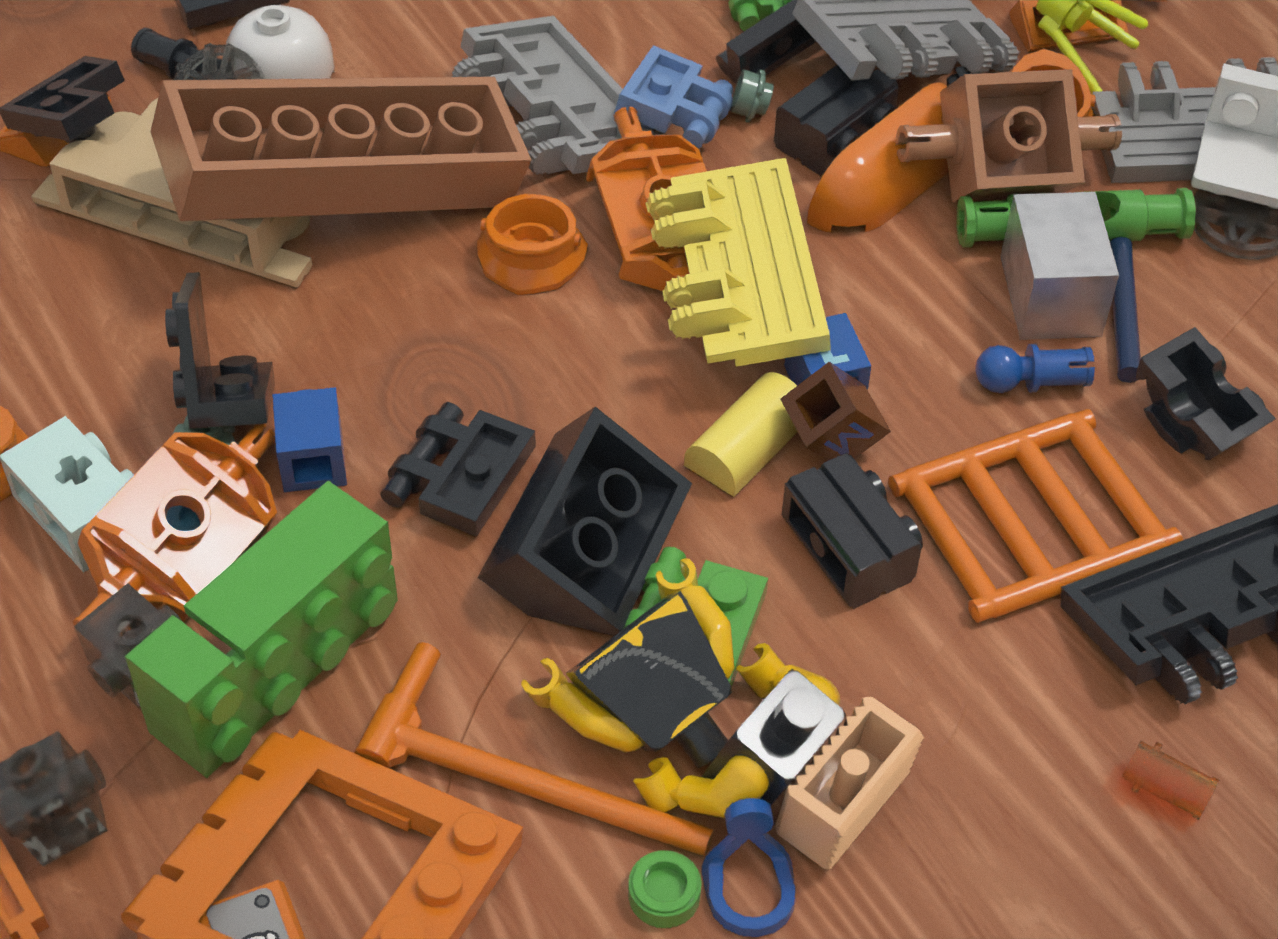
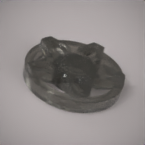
(1238, 220)

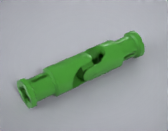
(1124, 212)

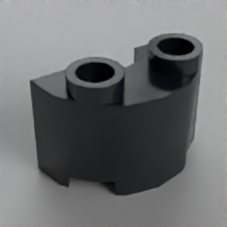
(1194, 400)

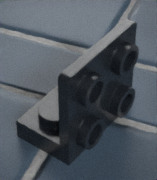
(216, 395)

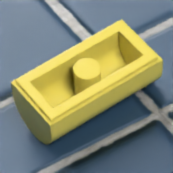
(744, 436)

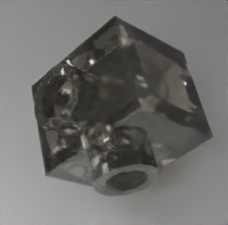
(114, 632)
(51, 798)

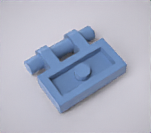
(670, 92)

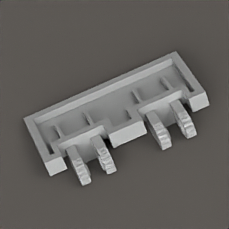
(906, 36)
(551, 85)
(1159, 124)

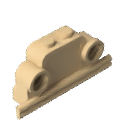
(122, 185)

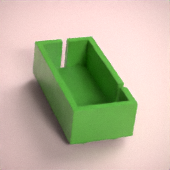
(286, 615)

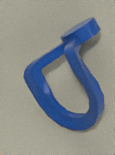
(749, 820)

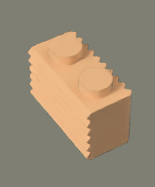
(848, 782)

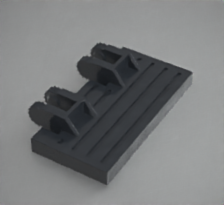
(1162, 605)

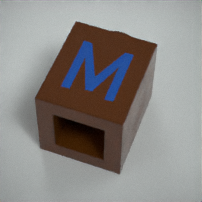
(835, 413)

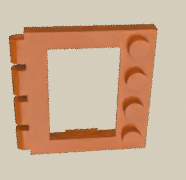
(433, 900)

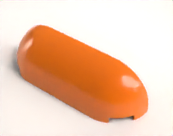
(869, 180)

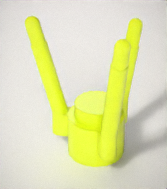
(1073, 15)

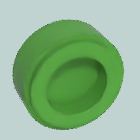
(664, 889)

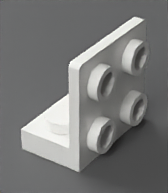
(1241, 138)

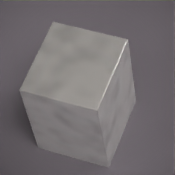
(1058, 265)

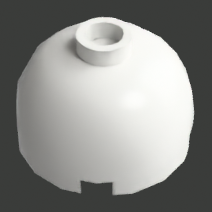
(284, 43)

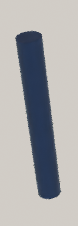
(1125, 312)

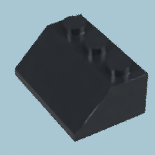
(587, 527)

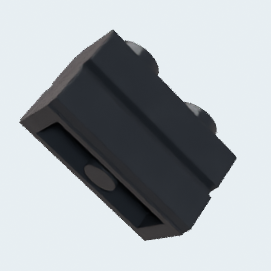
(832, 116)
(852, 529)

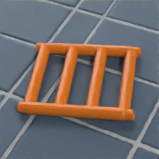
(1042, 578)

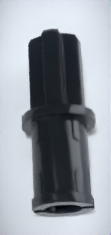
(163, 51)

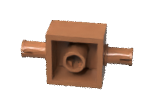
(1010, 135)

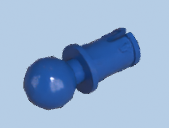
(1002, 369)

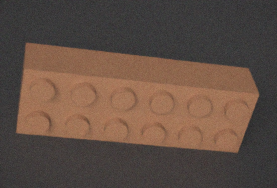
(336, 146)

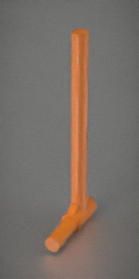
(398, 732)

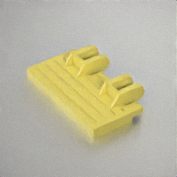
(747, 264)

